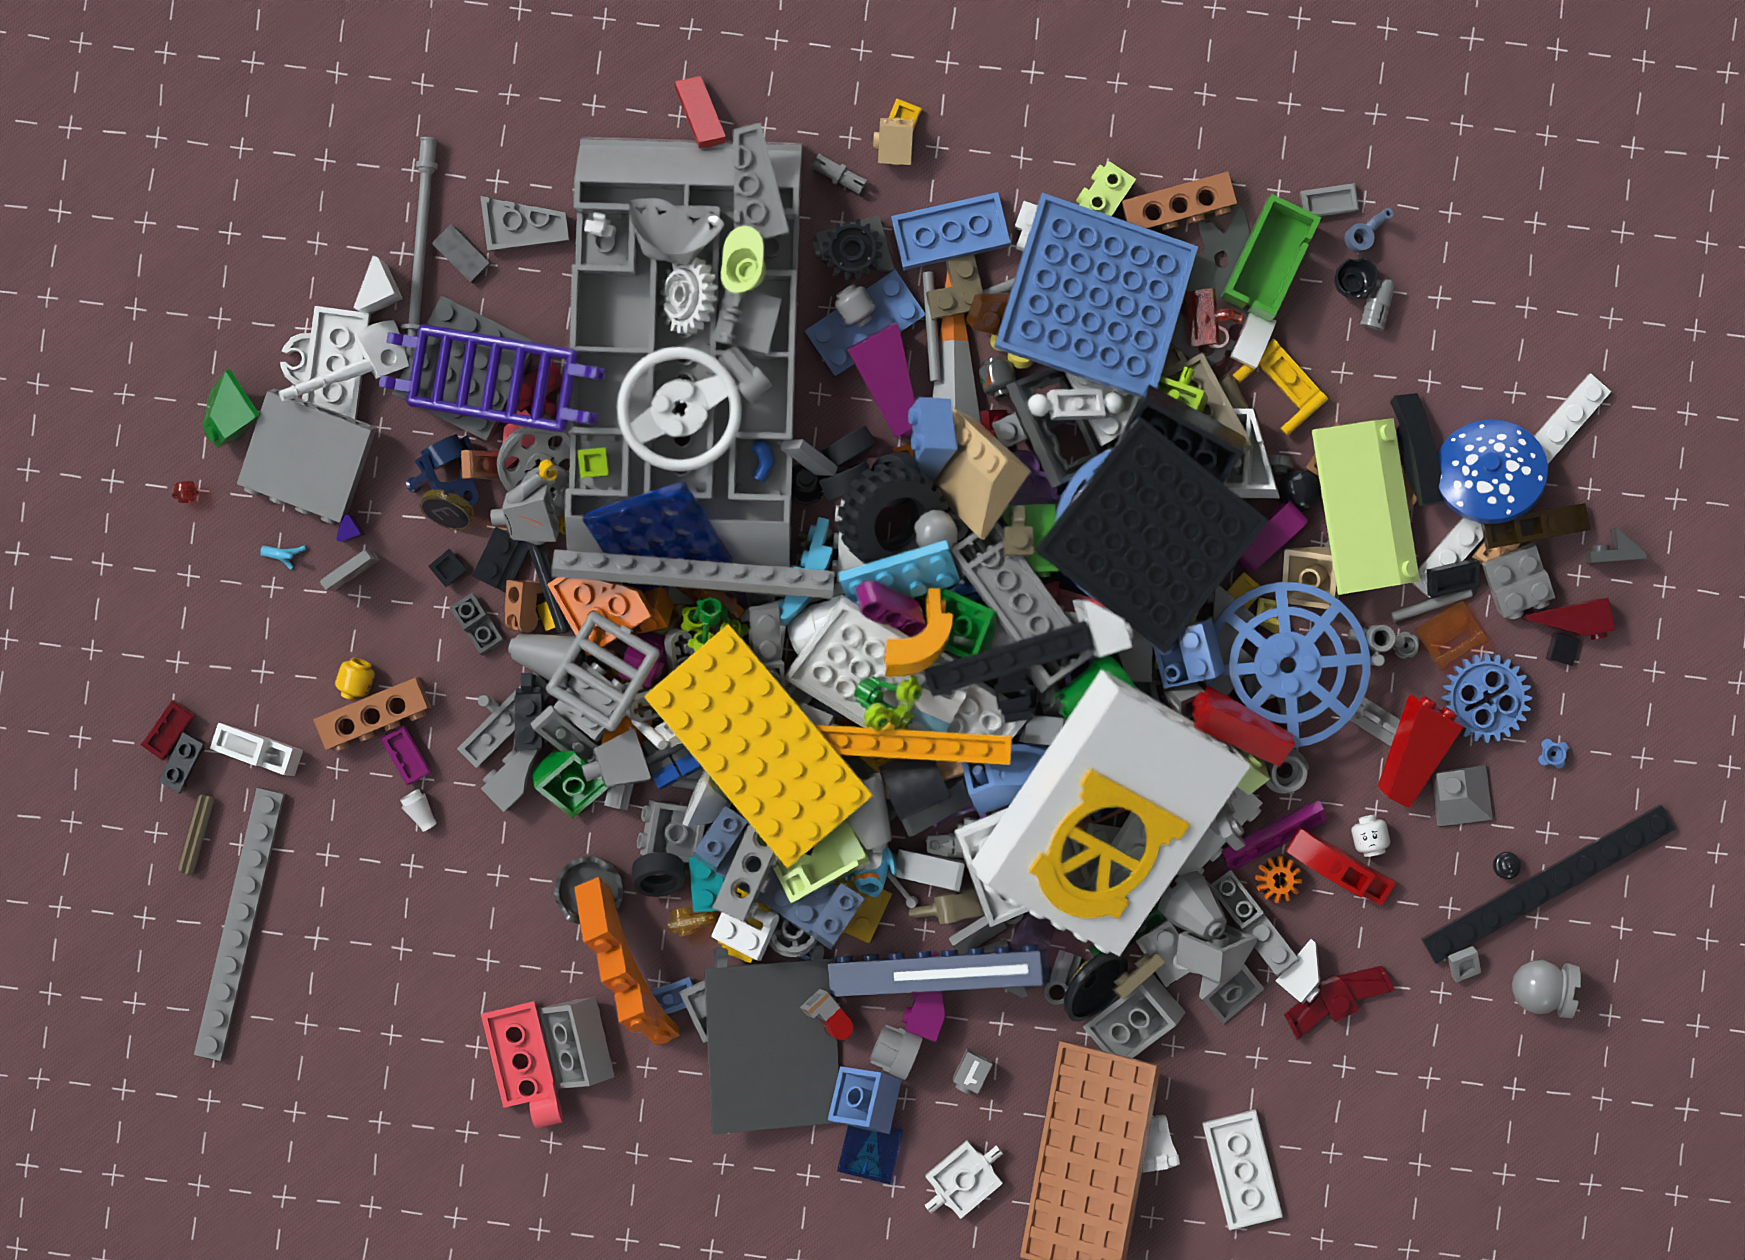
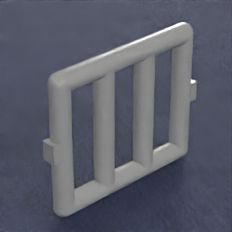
(567, 666)

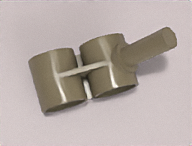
(951, 907)

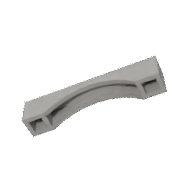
(511, 780)

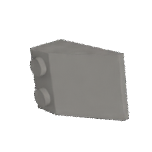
(1136, 1021)

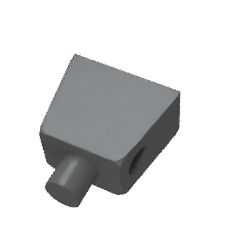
(618, 762)

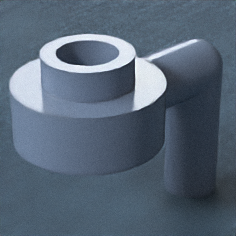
(1366, 231)

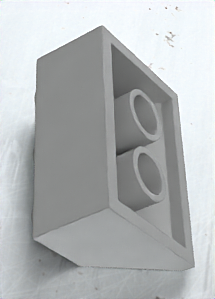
(576, 1043)

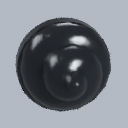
(1506, 865)

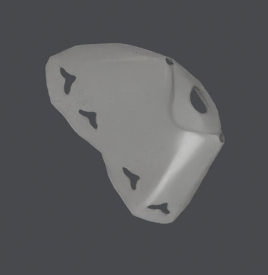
(672, 234)

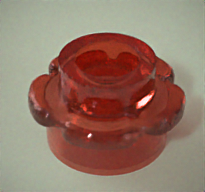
(185, 491)

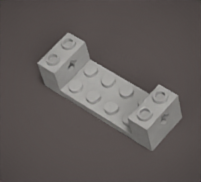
(1018, 597)

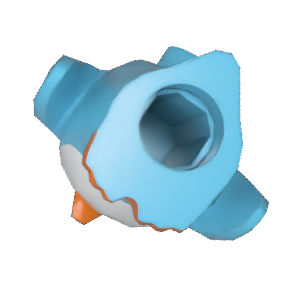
(872, 877)

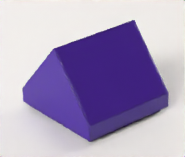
(349, 529)

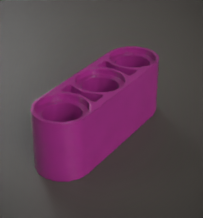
(1280, 528)
(891, 608)

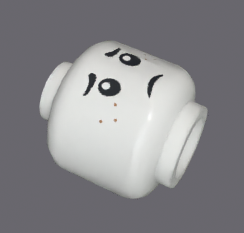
(1370, 836)

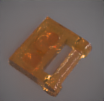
(1444, 628)

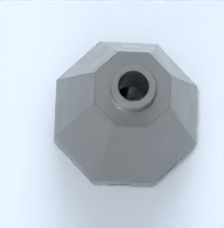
(1193, 906)

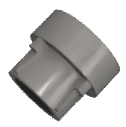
(1293, 779)
(895, 1051)

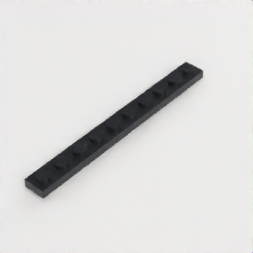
(1548, 884)

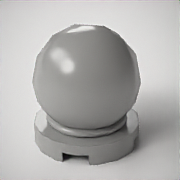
(1544, 987)

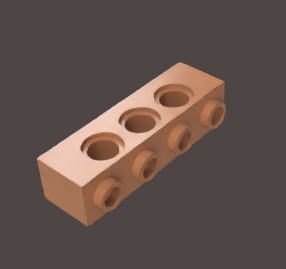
(1218, 186)
(330, 724)

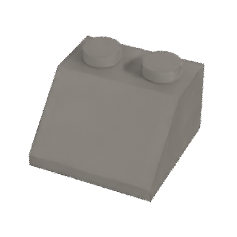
(1215, 957)

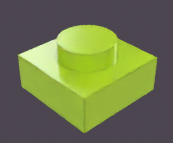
(593, 462)

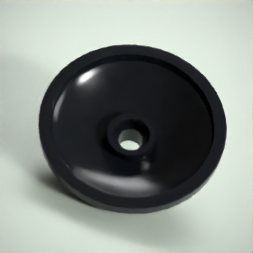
(1092, 985)

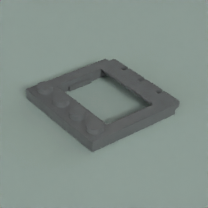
(1043, 441)

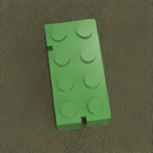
(1270, 257)

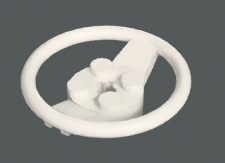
(662, 418)

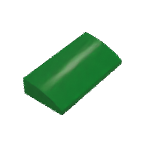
(971, 626)

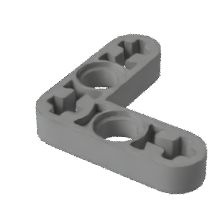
(674, 657)

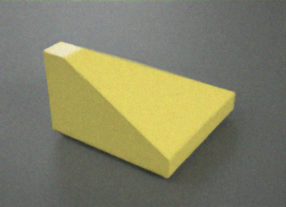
(1265, 605)

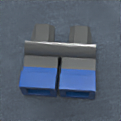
(662, 767)

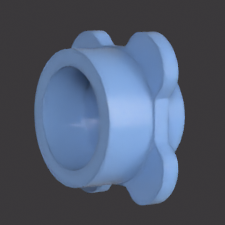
(1560, 750)

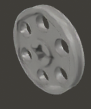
(528, 455)

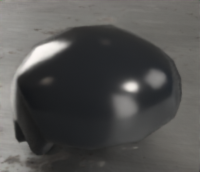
(1356, 278)
(806, 485)
(1301, 489)

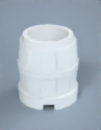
(808, 622)

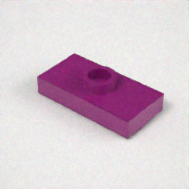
(405, 755)

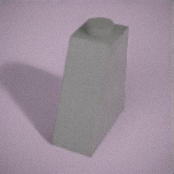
(929, 868)

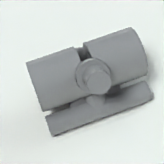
(1386, 641)

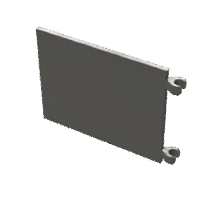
(764, 1053)

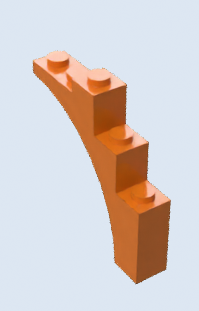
(618, 970)

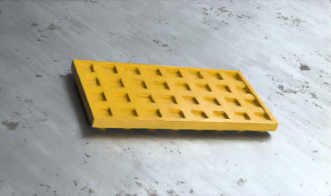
(758, 745)

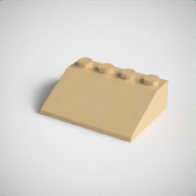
(979, 475)

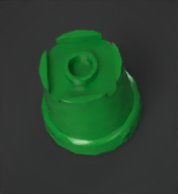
(1076, 689)

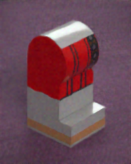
(831, 1015)

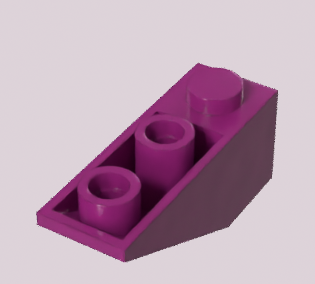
(926, 1014)

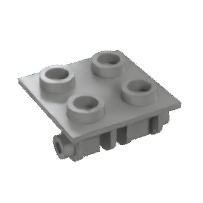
(747, 320)

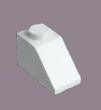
(1304, 976)

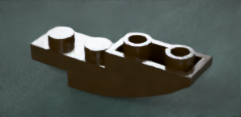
(1537, 526)

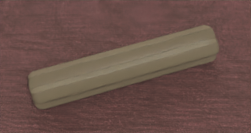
(196, 834)

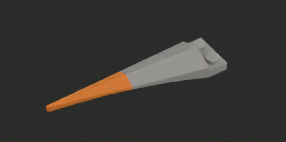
(956, 366)

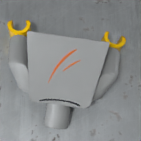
(531, 510)

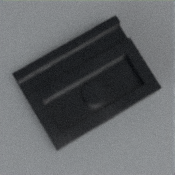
(501, 559)

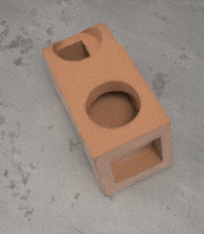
(521, 604)

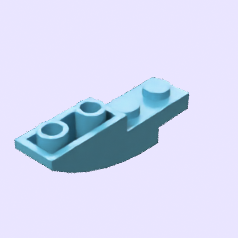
(816, 558)

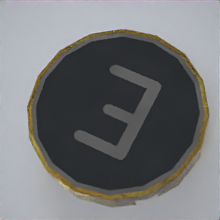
(447, 510)

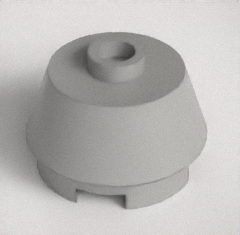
(790, 940)

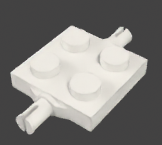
(963, 1179)

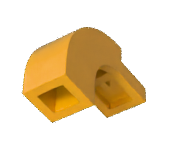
(918, 653)

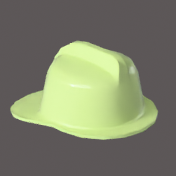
(743, 260)

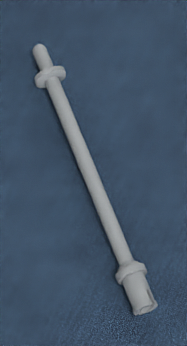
(426, 166)

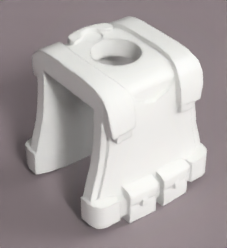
(1160, 1150)

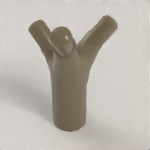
(806, 544)

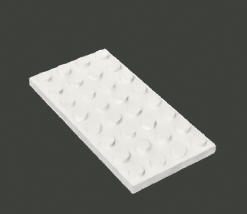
(853, 648)

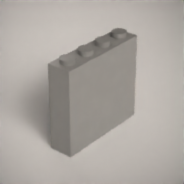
(306, 456)

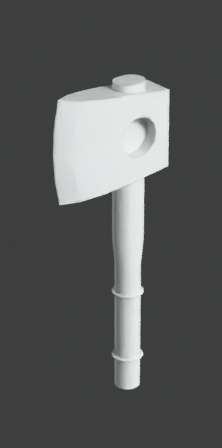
(379, 357)

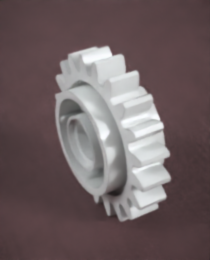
(688, 296)

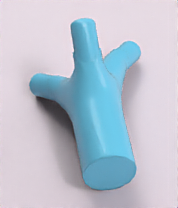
(281, 554)

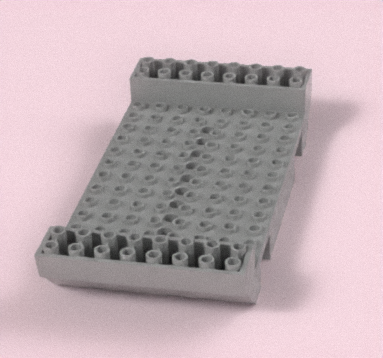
(621, 322)

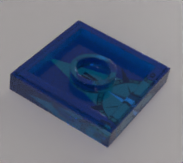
(870, 1153)

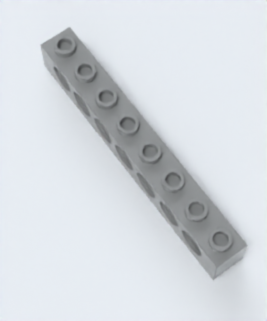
(738, 874)

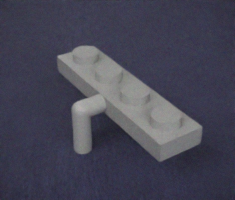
(495, 727)

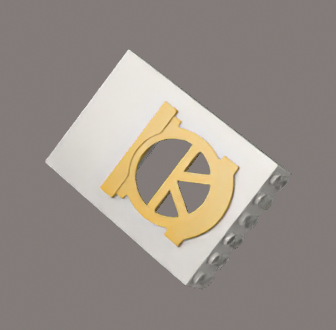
(1109, 753)

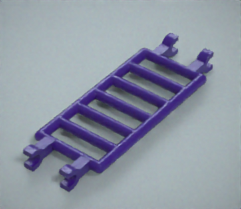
(497, 344)

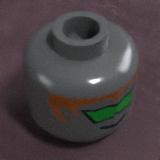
(996, 375)

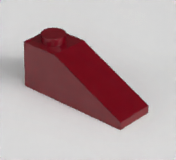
(1583, 618)

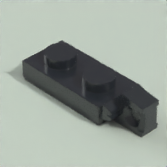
(528, 706)

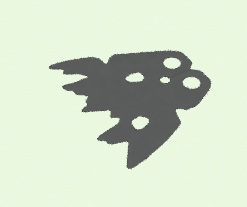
(1207, 275)

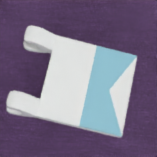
(935, 712)

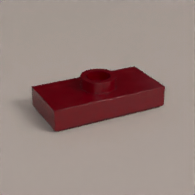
(168, 730)

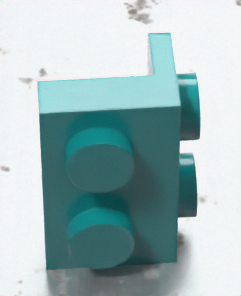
(704, 886)

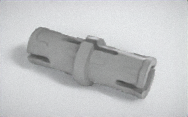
(839, 174)

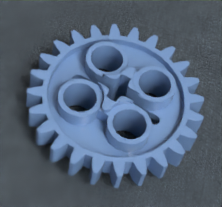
(1474, 675)

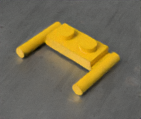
(1290, 380)

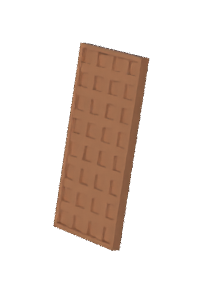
(1090, 1156)

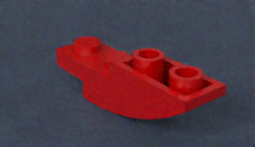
(1340, 867)

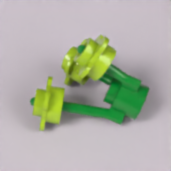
(704, 616)
(881, 713)

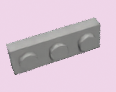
(564, 734)

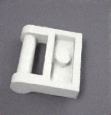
(745, 936)

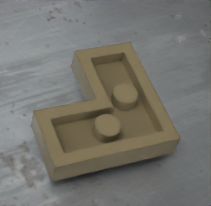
(958, 297)

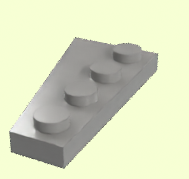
(755, 186)

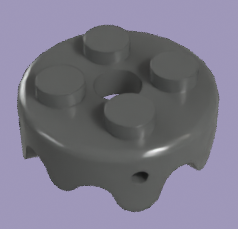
(579, 872)

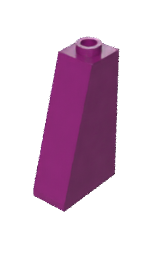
(885, 372)

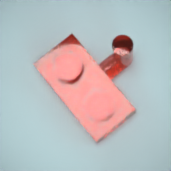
(1204, 317)

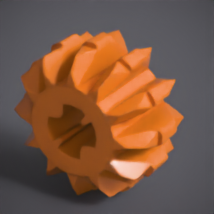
(1288, 876)

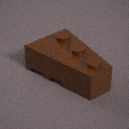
(987, 312)

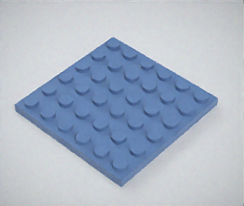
(1096, 296)

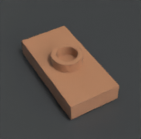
(479, 464)

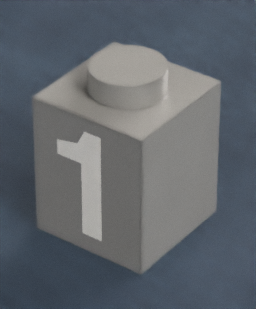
(1181, 698)
(971, 1072)

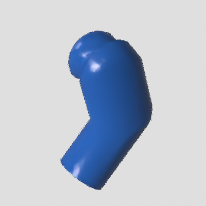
(765, 457)

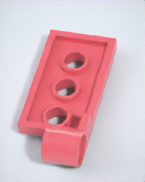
(544, 1102)

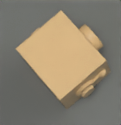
(894, 141)

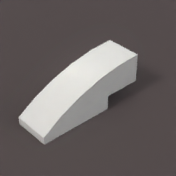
(256, 749)

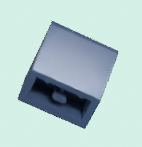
(1192, 656)

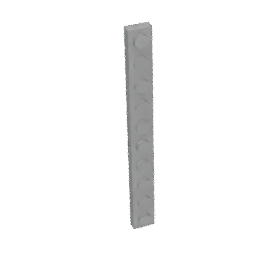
(693, 574)
(239, 924)

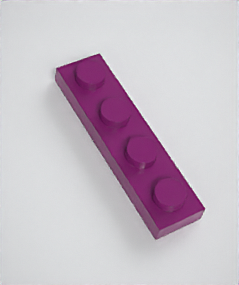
(1277, 834)

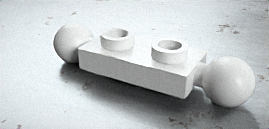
(1076, 404)

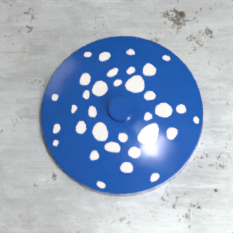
(1492, 471)

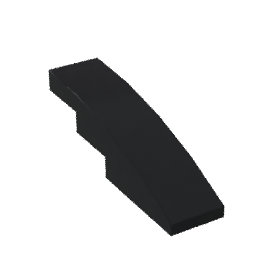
(1420, 455)

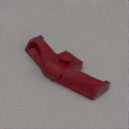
(1338, 998)

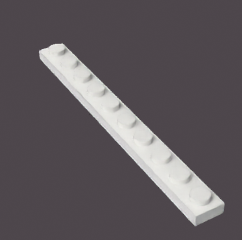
(1552, 438)

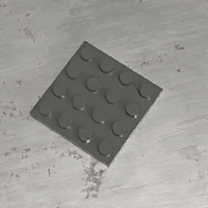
(454, 316)

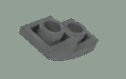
(477, 624)

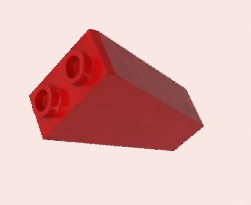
(1240, 726)
(1417, 748)

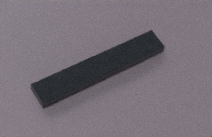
(1009, 658)

